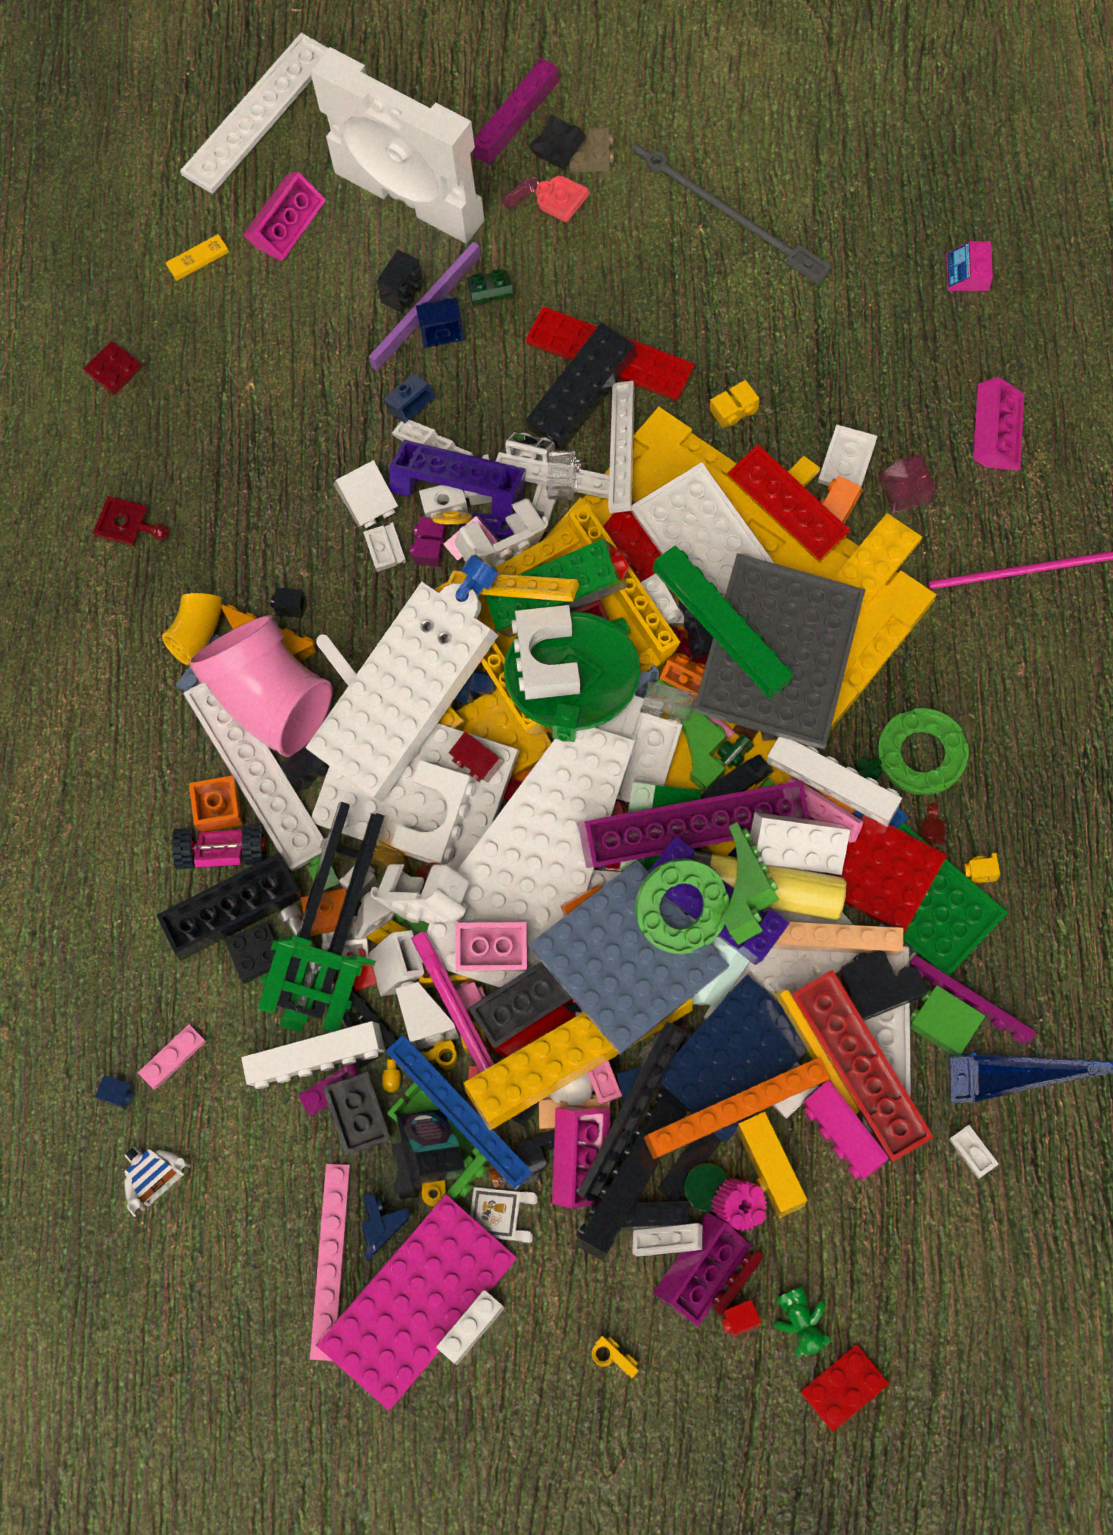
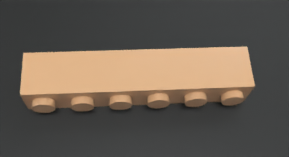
(841, 938)

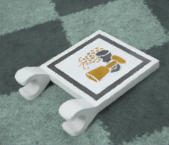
(499, 1211)

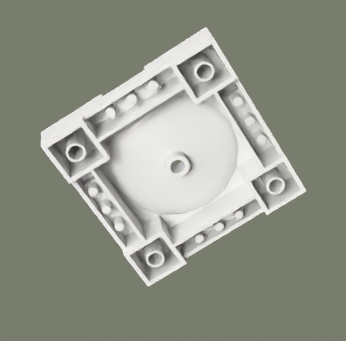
(399, 146)

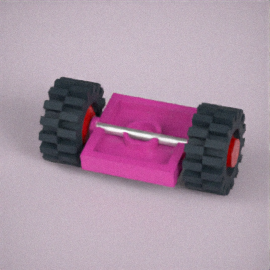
(218, 847)

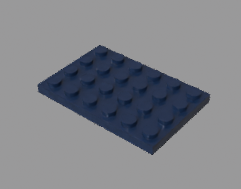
(733, 1050)

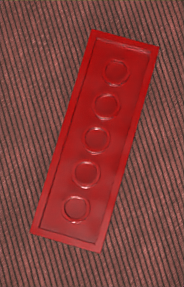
(788, 503)

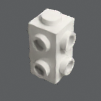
(662, 598)

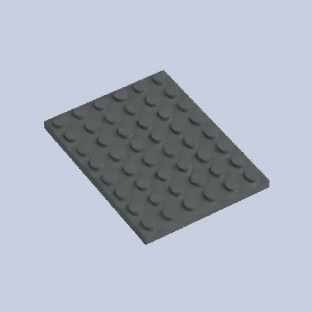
(811, 631)

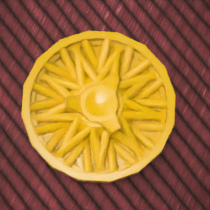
(452, 517)

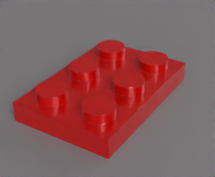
(844, 1388)

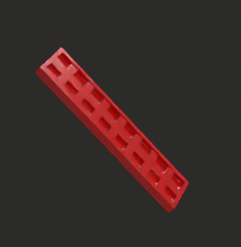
(649, 368)

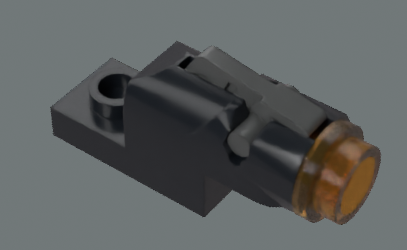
(531, 1154)

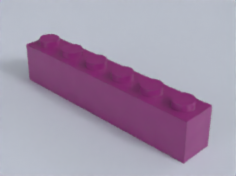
(515, 111)

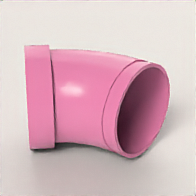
(264, 685)

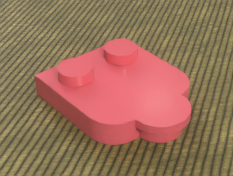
(560, 197)

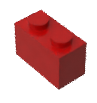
(740, 1319)

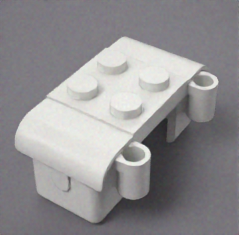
(527, 531)
(438, 901)

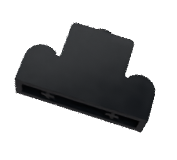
(876, 988)

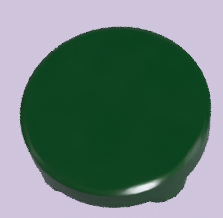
(701, 1185)

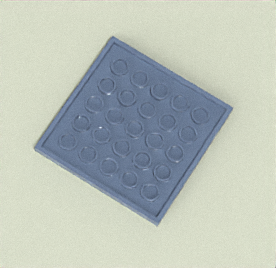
(615, 970)

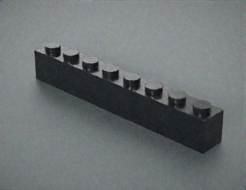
(628, 1180)

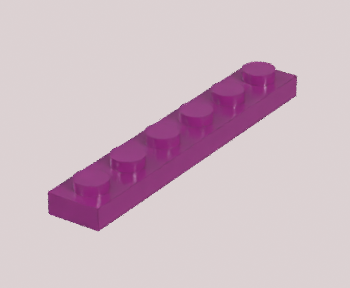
(998, 1018)

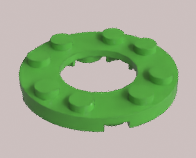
(930, 722)
(707, 925)

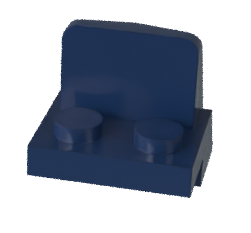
(380, 1229)

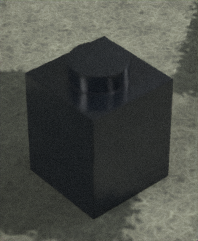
(288, 602)

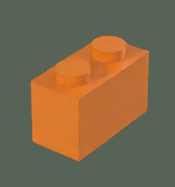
(842, 498)

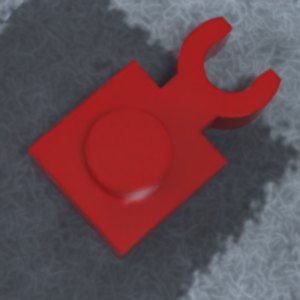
(367, 976)

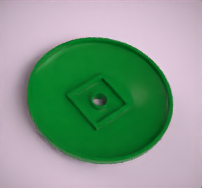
(605, 667)

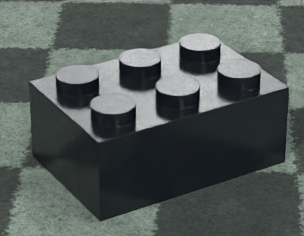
(356, 1113)

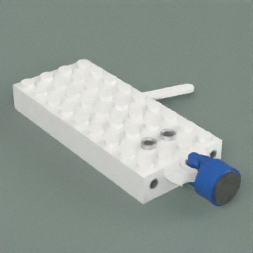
(405, 682)

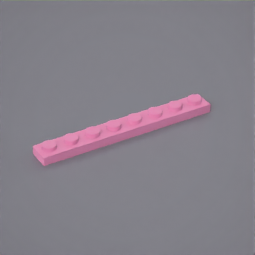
(330, 1254)

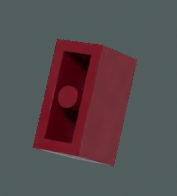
(475, 757)

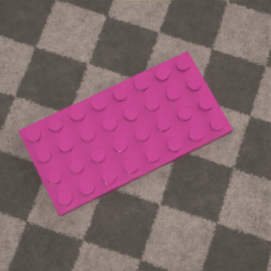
(415, 1301)

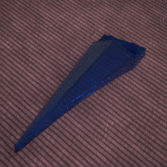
(987, 1076)

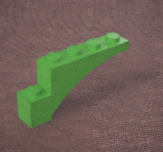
(703, 742)
(751, 891)

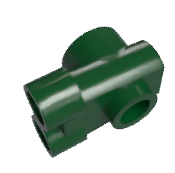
(733, 754)
(869, 768)

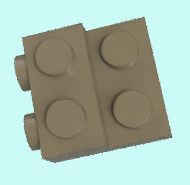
(594, 152)

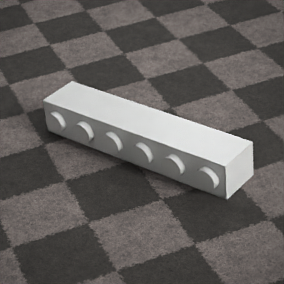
(835, 780)
(313, 1054)

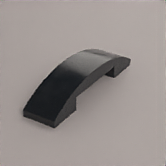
(740, 778)

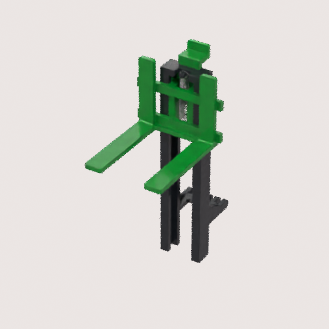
(288, 981)

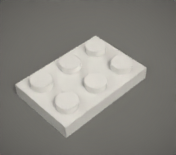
(848, 456)

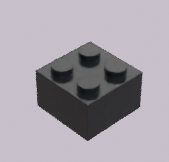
(400, 281)

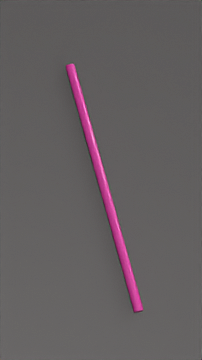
(1020, 570)

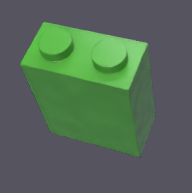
(946, 1021)

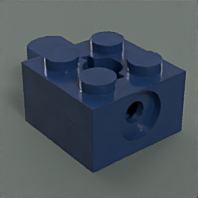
(477, 683)

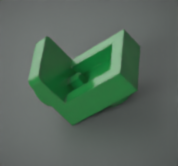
(566, 722)

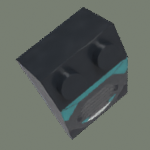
(430, 1147)

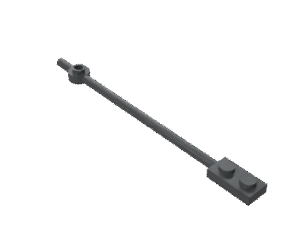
(798, 258)

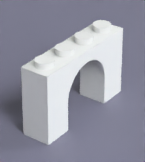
(538, 678)
(438, 843)

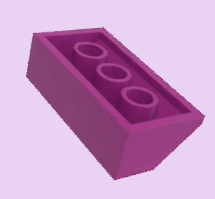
(702, 1274)

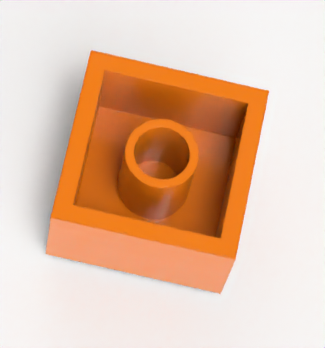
(216, 804)

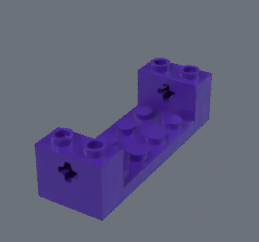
(460, 471)
(690, 900)

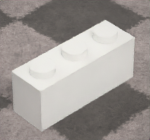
(470, 1327)

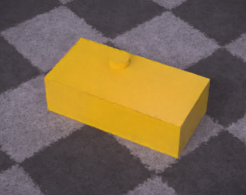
(771, 1165)

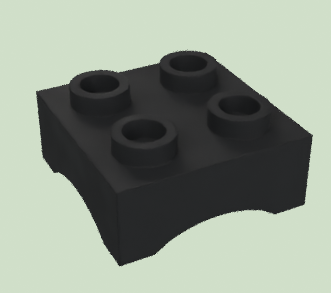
(557, 142)
(252, 951)
(403, 1183)

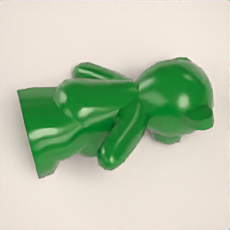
(809, 1337)

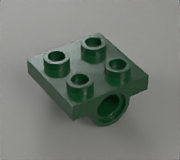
(489, 285)

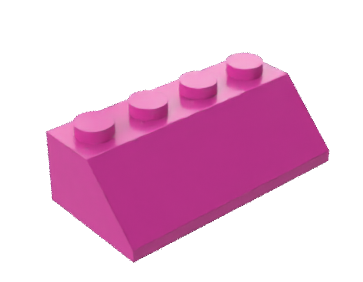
(284, 216)
(998, 425)
(844, 1131)
(576, 1144)

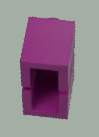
(428, 544)

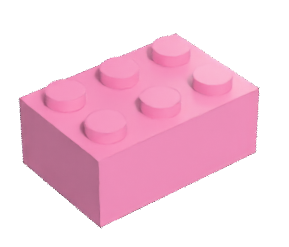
(491, 946)

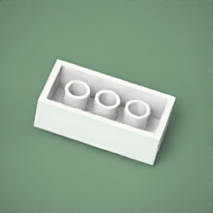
(800, 843)

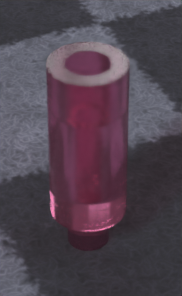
(519, 193)

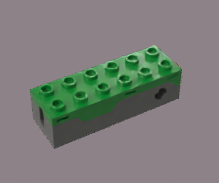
(597, 568)

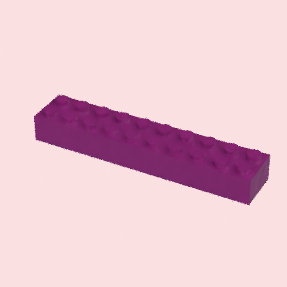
(693, 822)

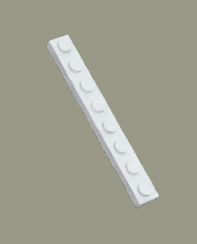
(621, 447)

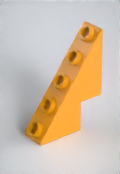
(297, 646)

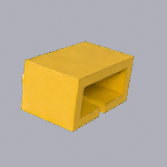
(731, 409)

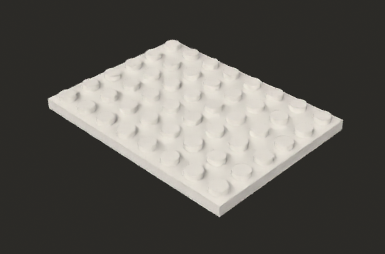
(417, 805)

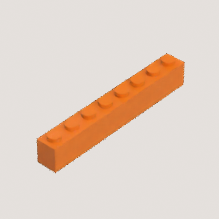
(736, 1108)

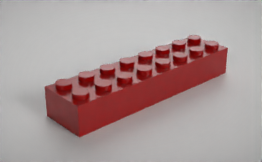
(862, 1066)

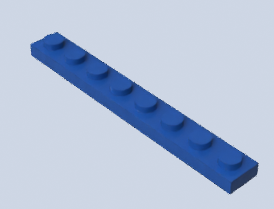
(459, 1112)

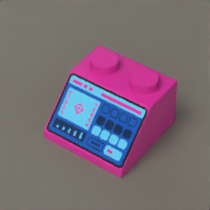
(970, 267)

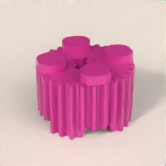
(740, 1204)

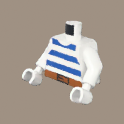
(150, 1176)

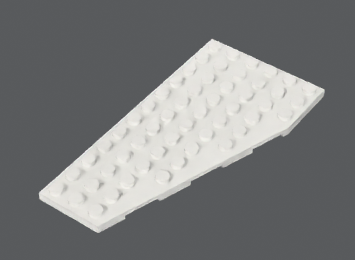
(533, 849)

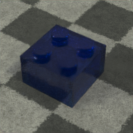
(440, 322)

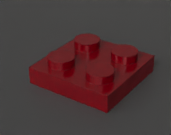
(112, 368)

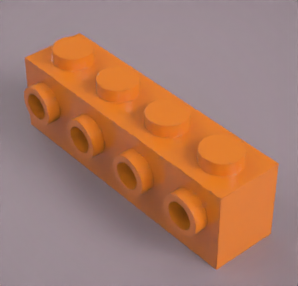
(683, 673)

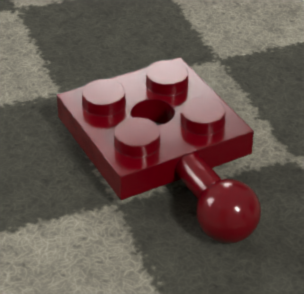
(129, 531)

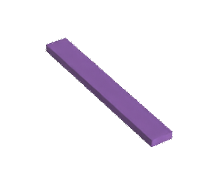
(436, 293)

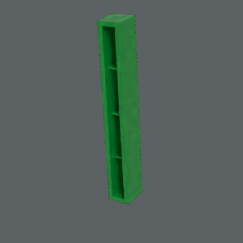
(722, 622)

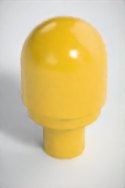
(391, 1077)

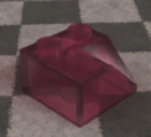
(907, 484)

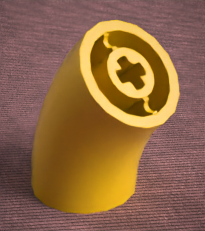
(193, 625)

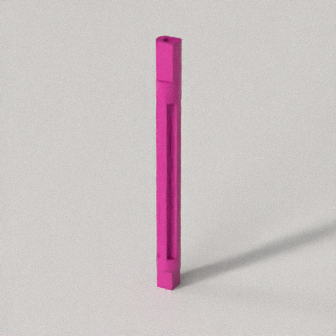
(452, 1001)

